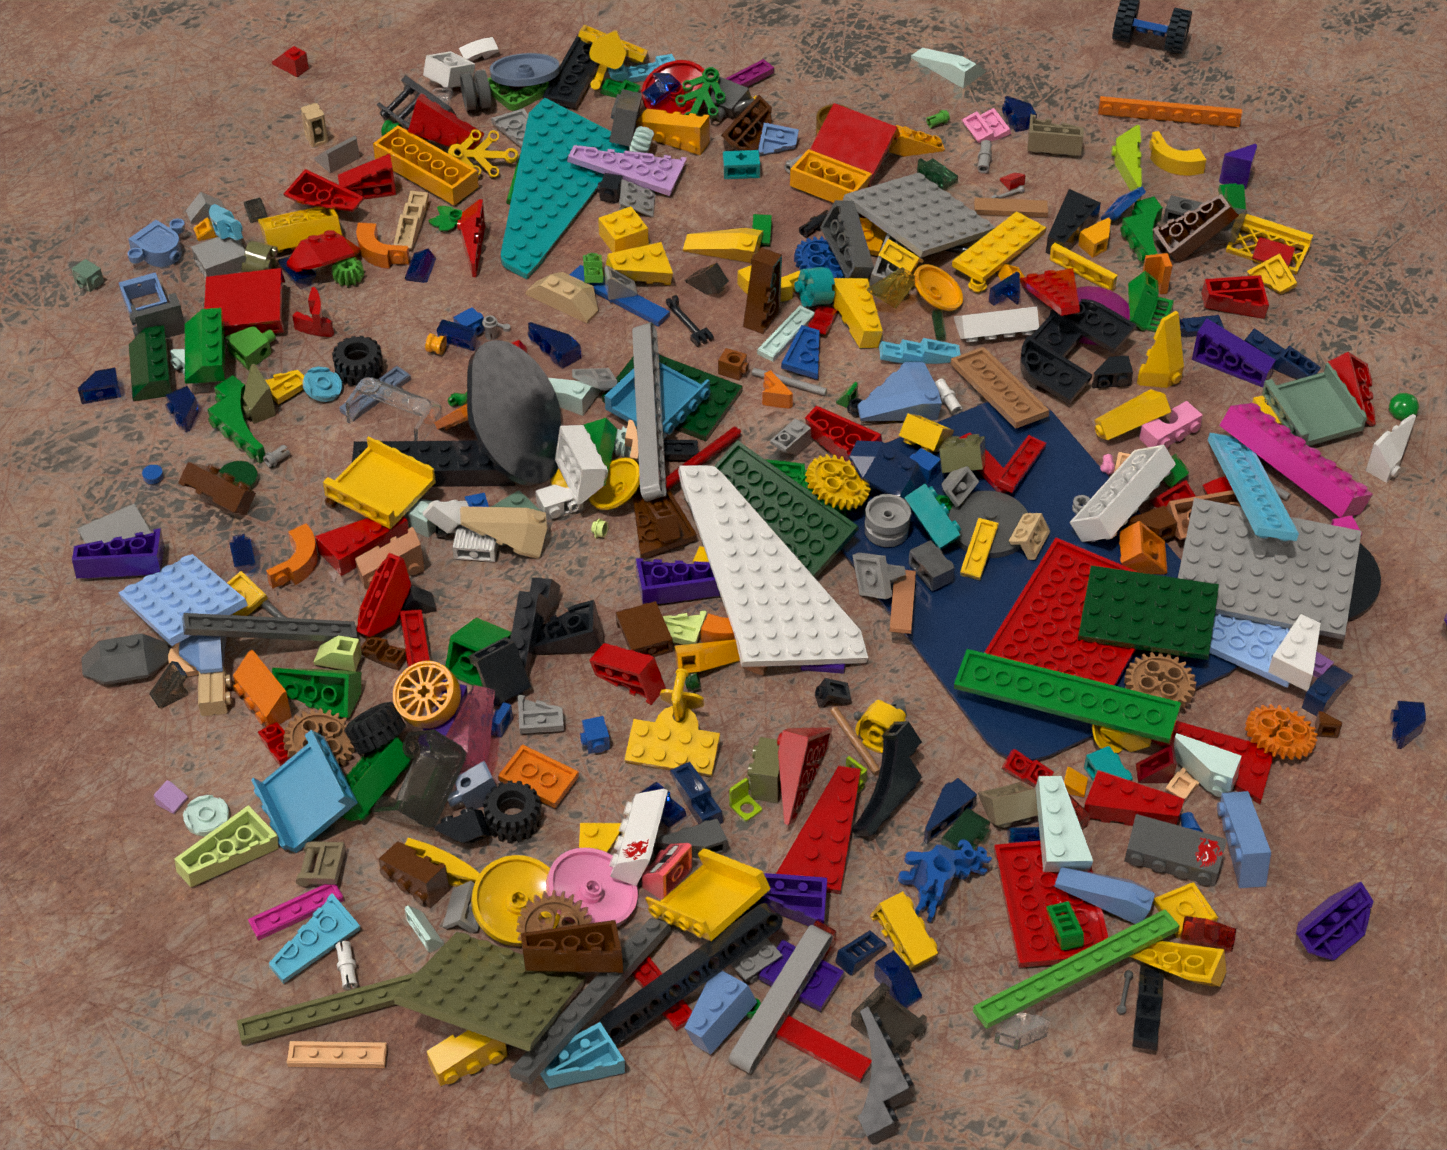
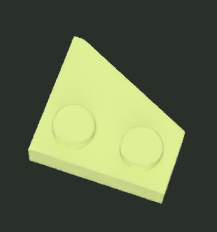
(685, 628)

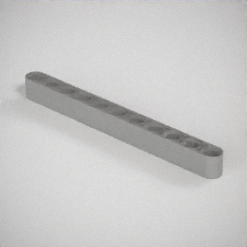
(649, 412)

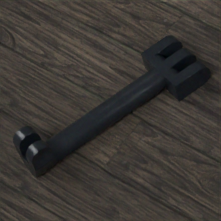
(698, 335)

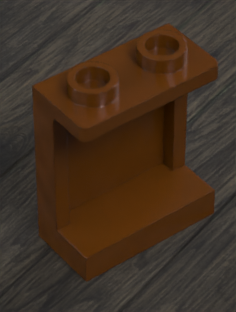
(645, 629)

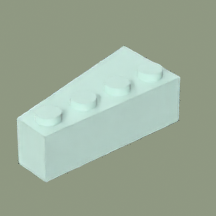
(1059, 828)

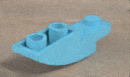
(224, 223)

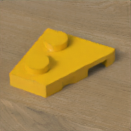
(1275, 274)
(599, 835)

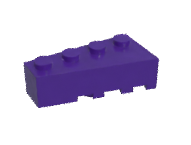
(120, 556)

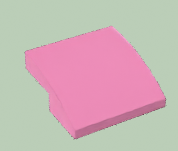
(986, 126)

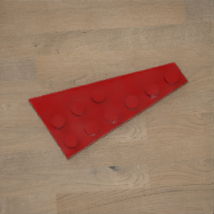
(1054, 289)
(1254, 762)
(825, 837)

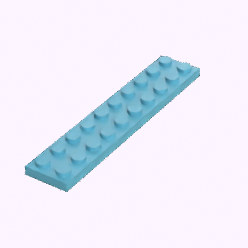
(1253, 488)

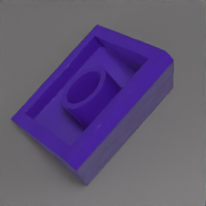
(1238, 166)

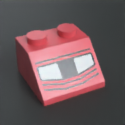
(668, 869)

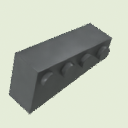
(847, 239)

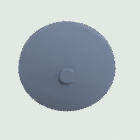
(524, 69)

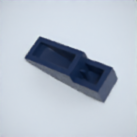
(696, 794)

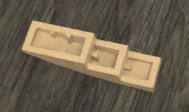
(412, 219)

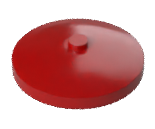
(682, 71)

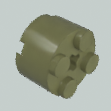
(259, 257)

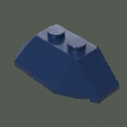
(886, 468)

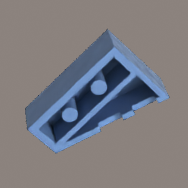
(718, 1011)

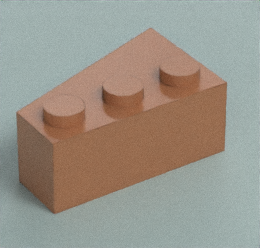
(406, 547)

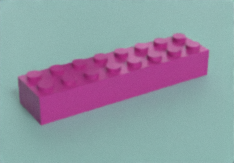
(1296, 459)

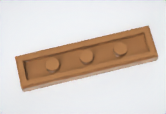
(1007, 207)

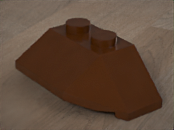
(747, 128)

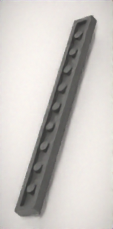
(588, 1003)

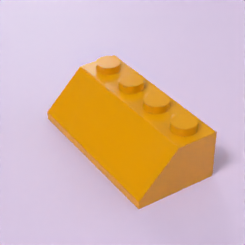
(827, 176)

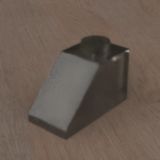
(708, 279)

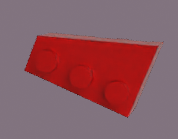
(1236, 295)
(629, 669)

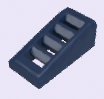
(851, 963)

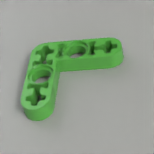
(516, 100)

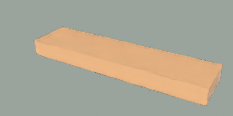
(337, 1054)

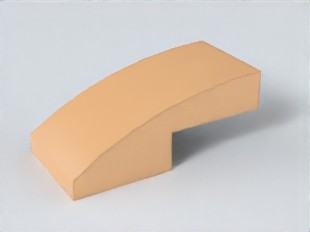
(631, 440)
(1182, 784)

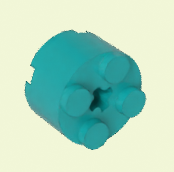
(815, 286)

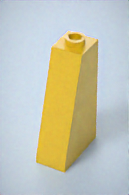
(1132, 414)

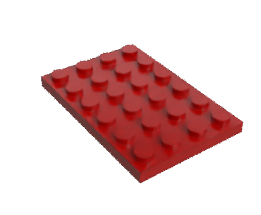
(1027, 894)

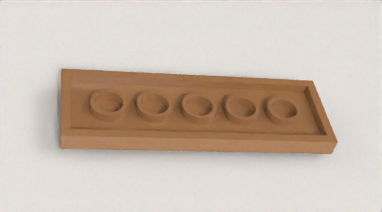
(1000, 387)

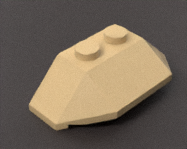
(566, 295)

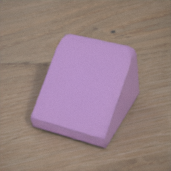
(170, 797)

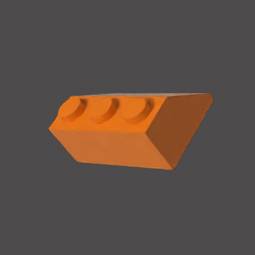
(261, 691)

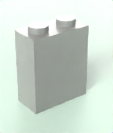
(219, 256)

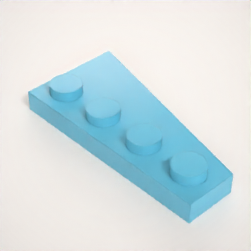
(315, 939)

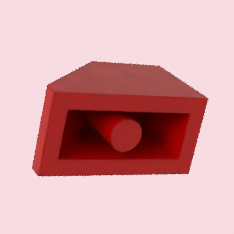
(292, 61)

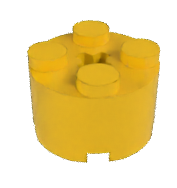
(875, 722)

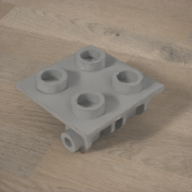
(637, 197)
(756, 960)

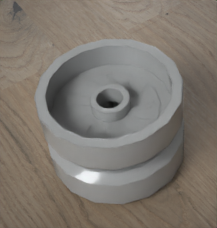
(887, 520)

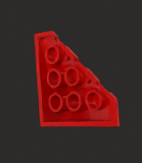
(798, 764)

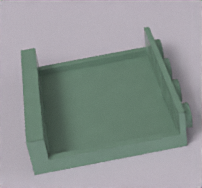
(1315, 407)

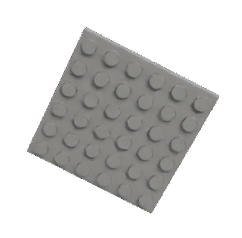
(919, 214)

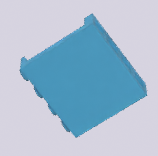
(678, 397)
(305, 794)

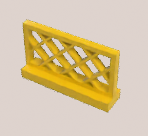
(1276, 232)

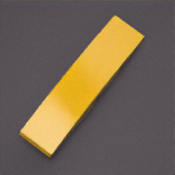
(457, 870)

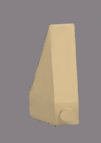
(517, 527)

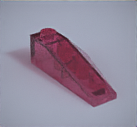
(474, 725)

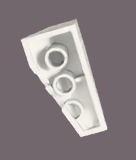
(1389, 451)

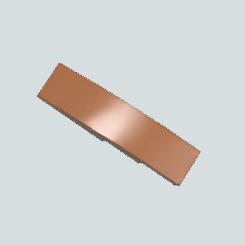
(903, 603)

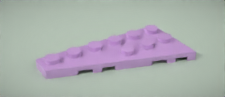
(635, 167)

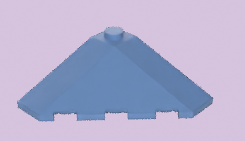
(903, 392)

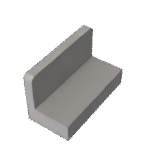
(460, 909)

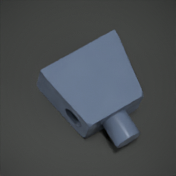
(472, 787)

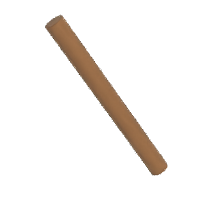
(855, 741)

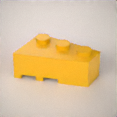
(464, 1056)

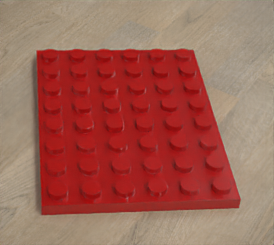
(1048, 616)

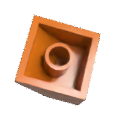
(1142, 550)

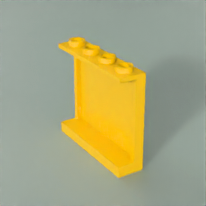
(381, 483)
(711, 896)

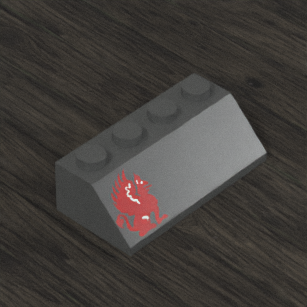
(1175, 850)

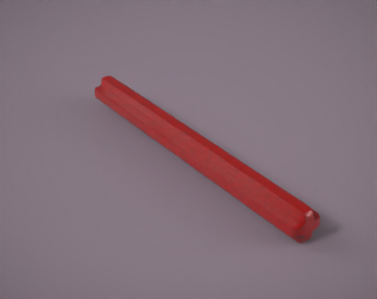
(705, 454)

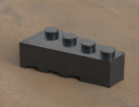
(1074, 215)

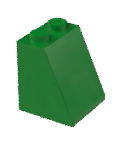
(468, 640)

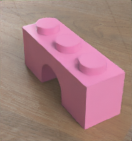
(1183, 421)

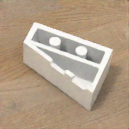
(1297, 653)

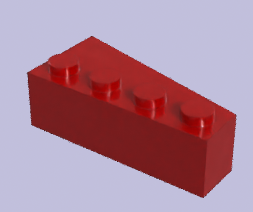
(439, 125)
(348, 542)

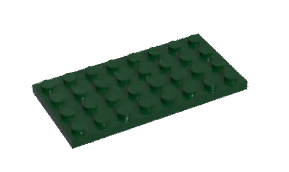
(796, 515)

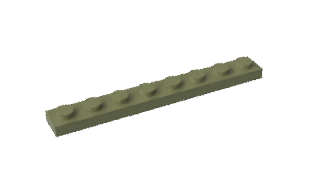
(320, 1010)

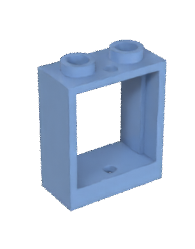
(149, 285)

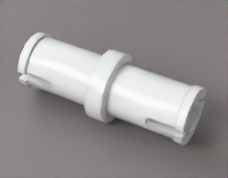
(948, 397)
(346, 965)

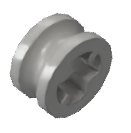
(1078, 500)

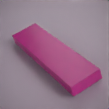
(292, 911)

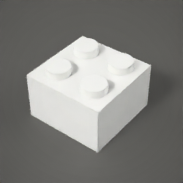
(446, 68)

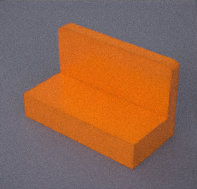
(1160, 268)

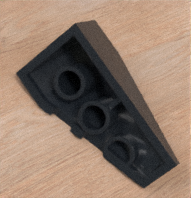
(571, 632)

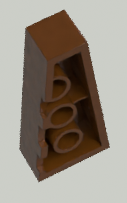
(1195, 227)
(763, 290)
(574, 948)

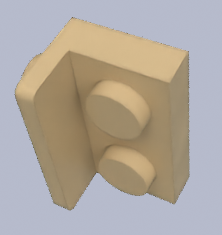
(1031, 534)

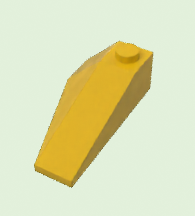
(727, 244)
(1187, 961)

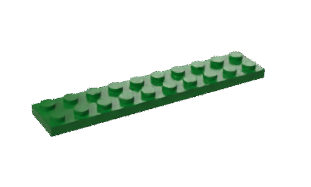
(1068, 695)

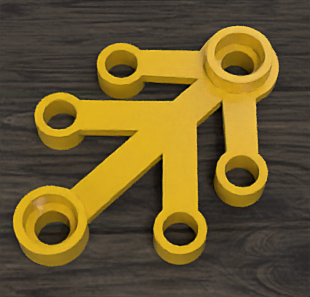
(480, 153)

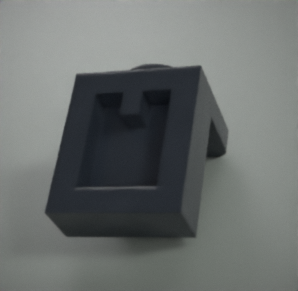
(832, 691)

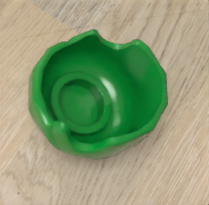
(1403, 406)

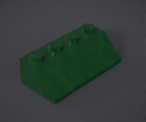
(150, 364)

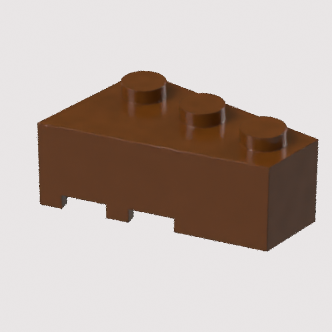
(218, 486)
(414, 874)

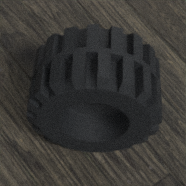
(357, 359)
(374, 727)
(508, 797)

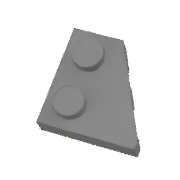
(539, 716)

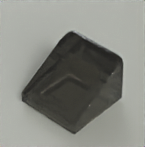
(255, 209)

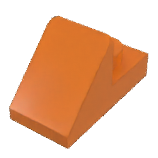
(775, 392)

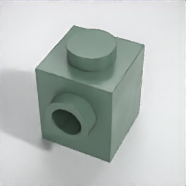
(87, 275)

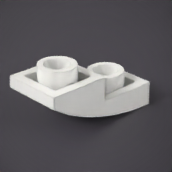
(483, 47)

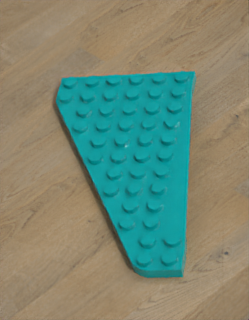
(546, 186)

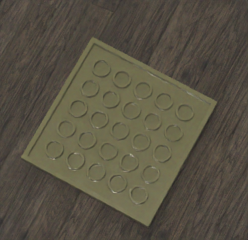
(489, 991)

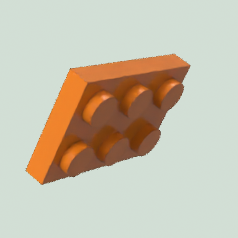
(543, 773)

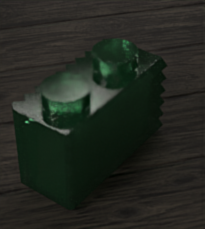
(968, 827)

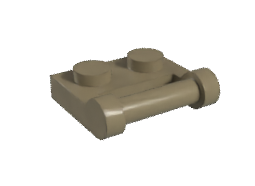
(327, 864)

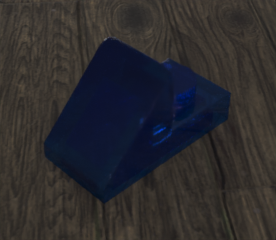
(662, 87)
(1005, 289)

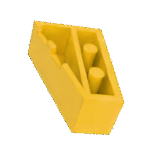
(642, 264)
(905, 930)

